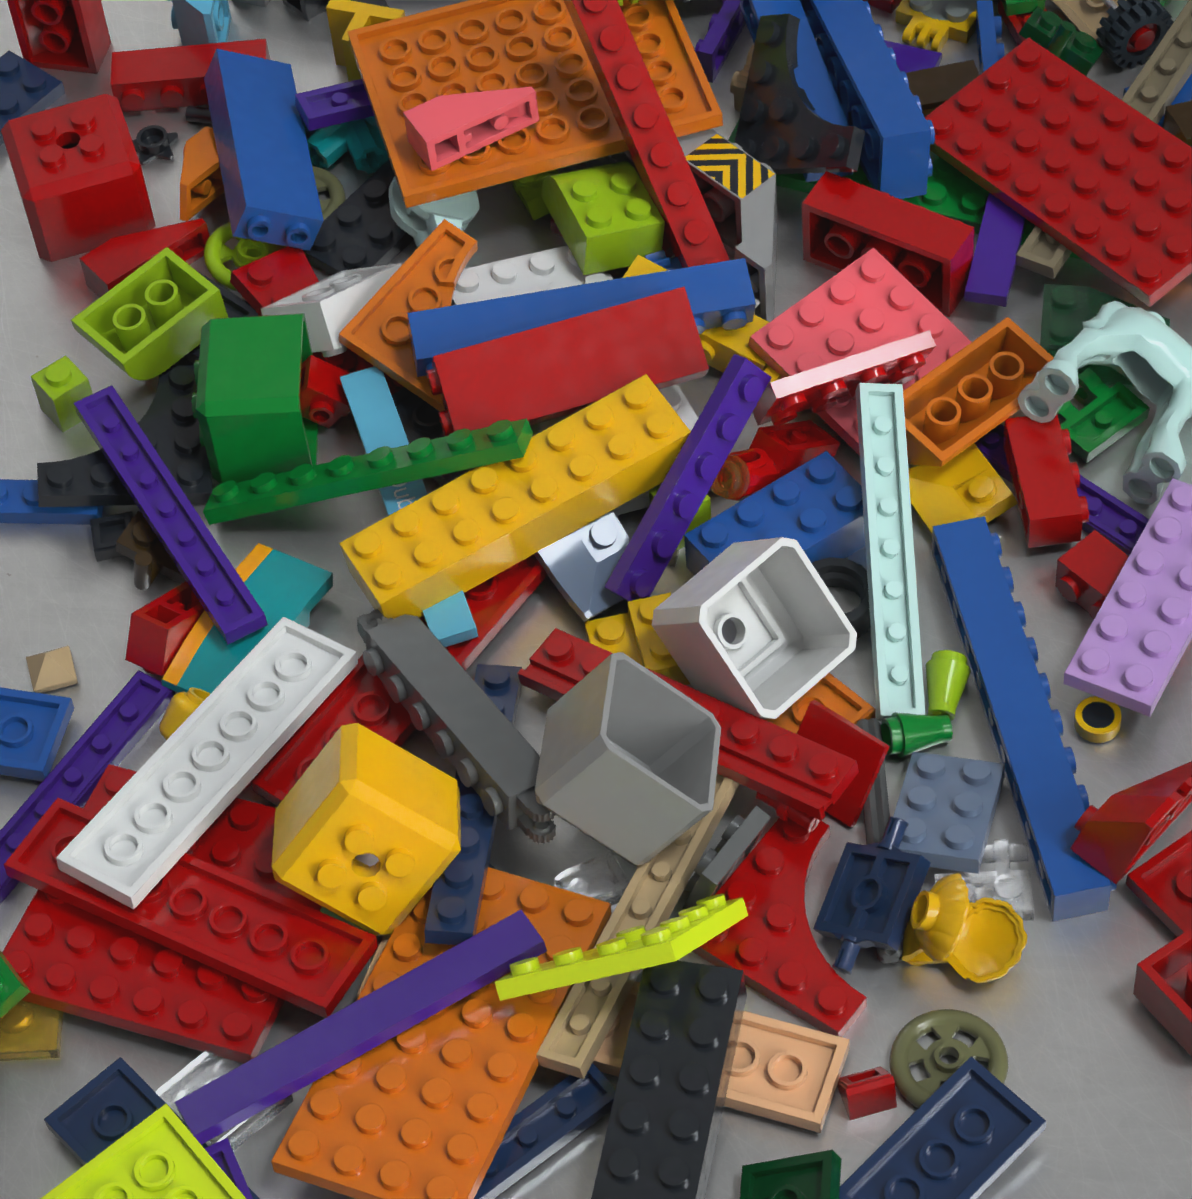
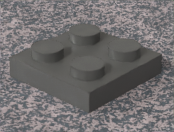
(730, 852)

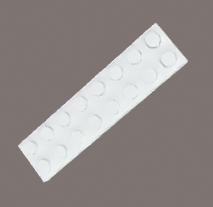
(206, 763)

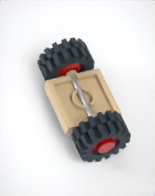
(1122, 27)

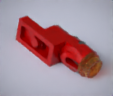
(770, 456)

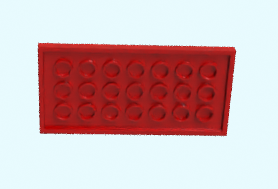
(1076, 166)

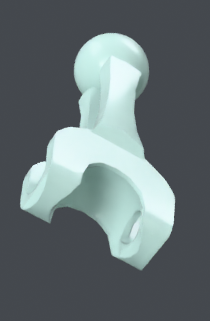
(424, 218)

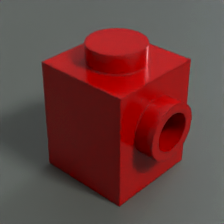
(321, 392)

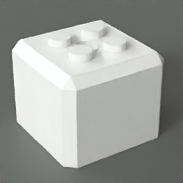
(783, 620)

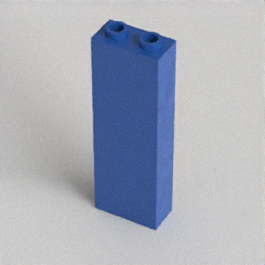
(262, 150)

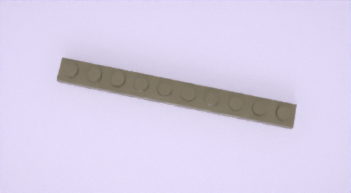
(1149, 94)

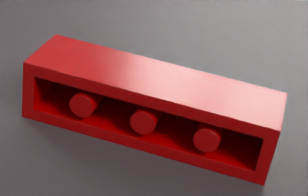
(170, 74)

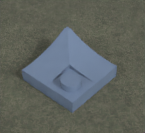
(583, 564)

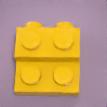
(636, 637)

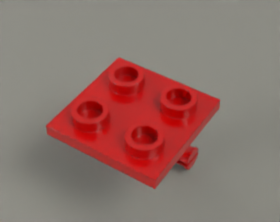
(844, 737)

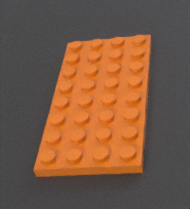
(440, 1096)

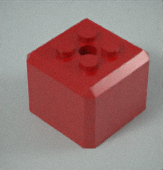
(78, 176)

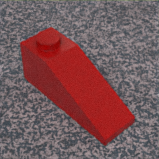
(124, 254)
(161, 628)

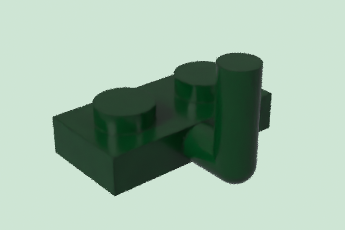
(1062, 40)

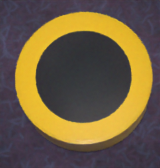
(1097, 719)

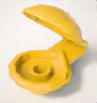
(974, 938)

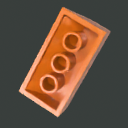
(970, 393)

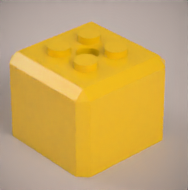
(359, 801)

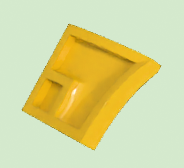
(959, 490)

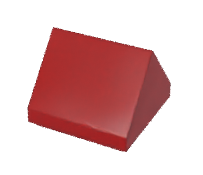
(867, 1092)

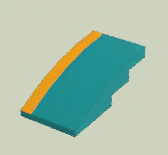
(280, 587)

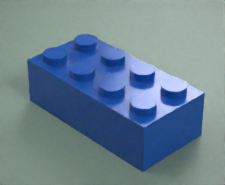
(811, 504)

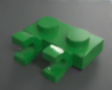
(1104, 419)

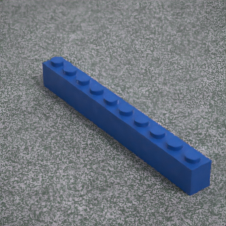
(1019, 714)

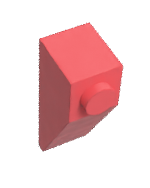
(467, 121)

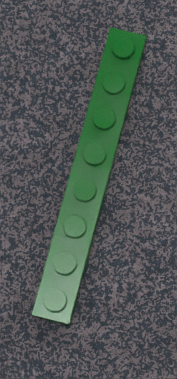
(369, 471)

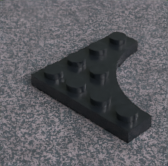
(777, 117)
(171, 431)

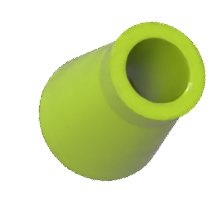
(946, 681)

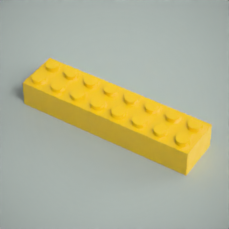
(517, 505)

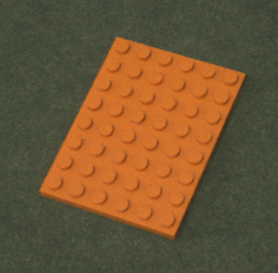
(519, 46)

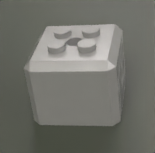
(628, 759)

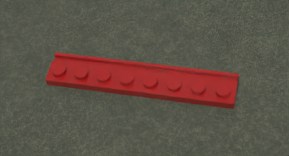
(750, 748)

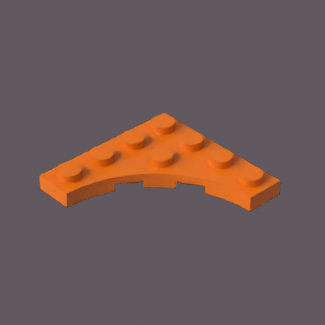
(421, 283)

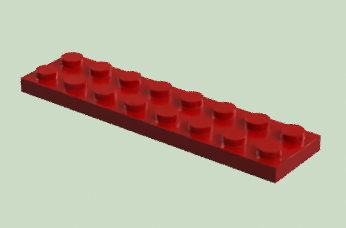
(211, 918)

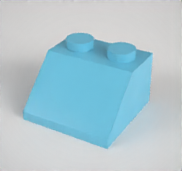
(201, 21)

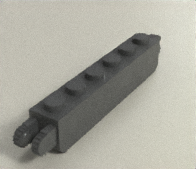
(457, 719)

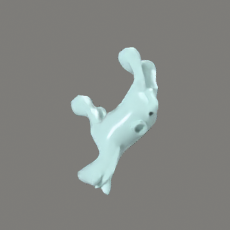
(1156, 365)

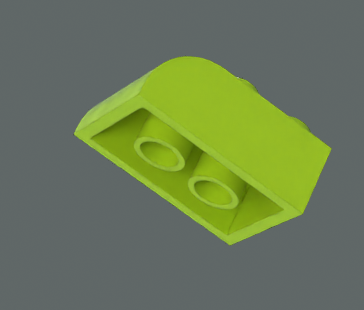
(604, 215)
(151, 316)

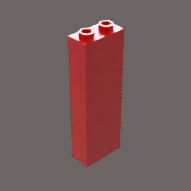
(568, 363)

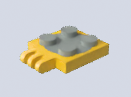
(937, 21)

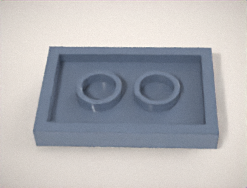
(949, 809)

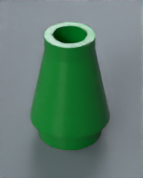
(914, 732)

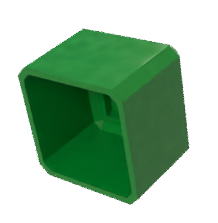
(252, 396)

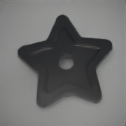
(162, 142)

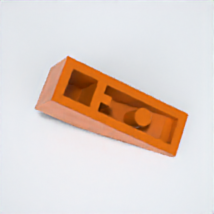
(200, 175)

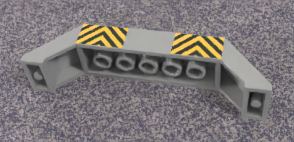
(741, 203)

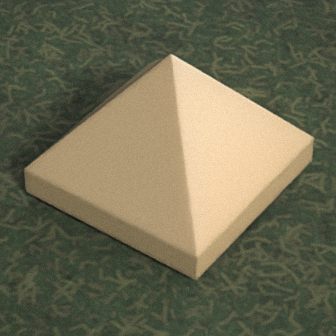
(51, 670)

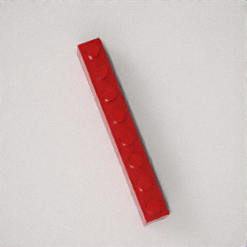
(647, 131)

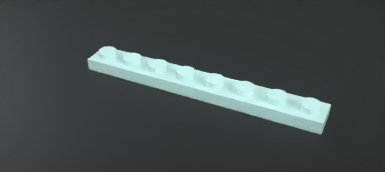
(889, 550)

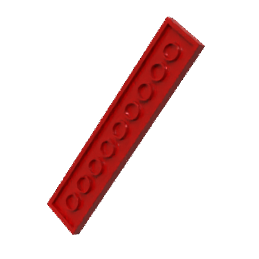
(366, 699)

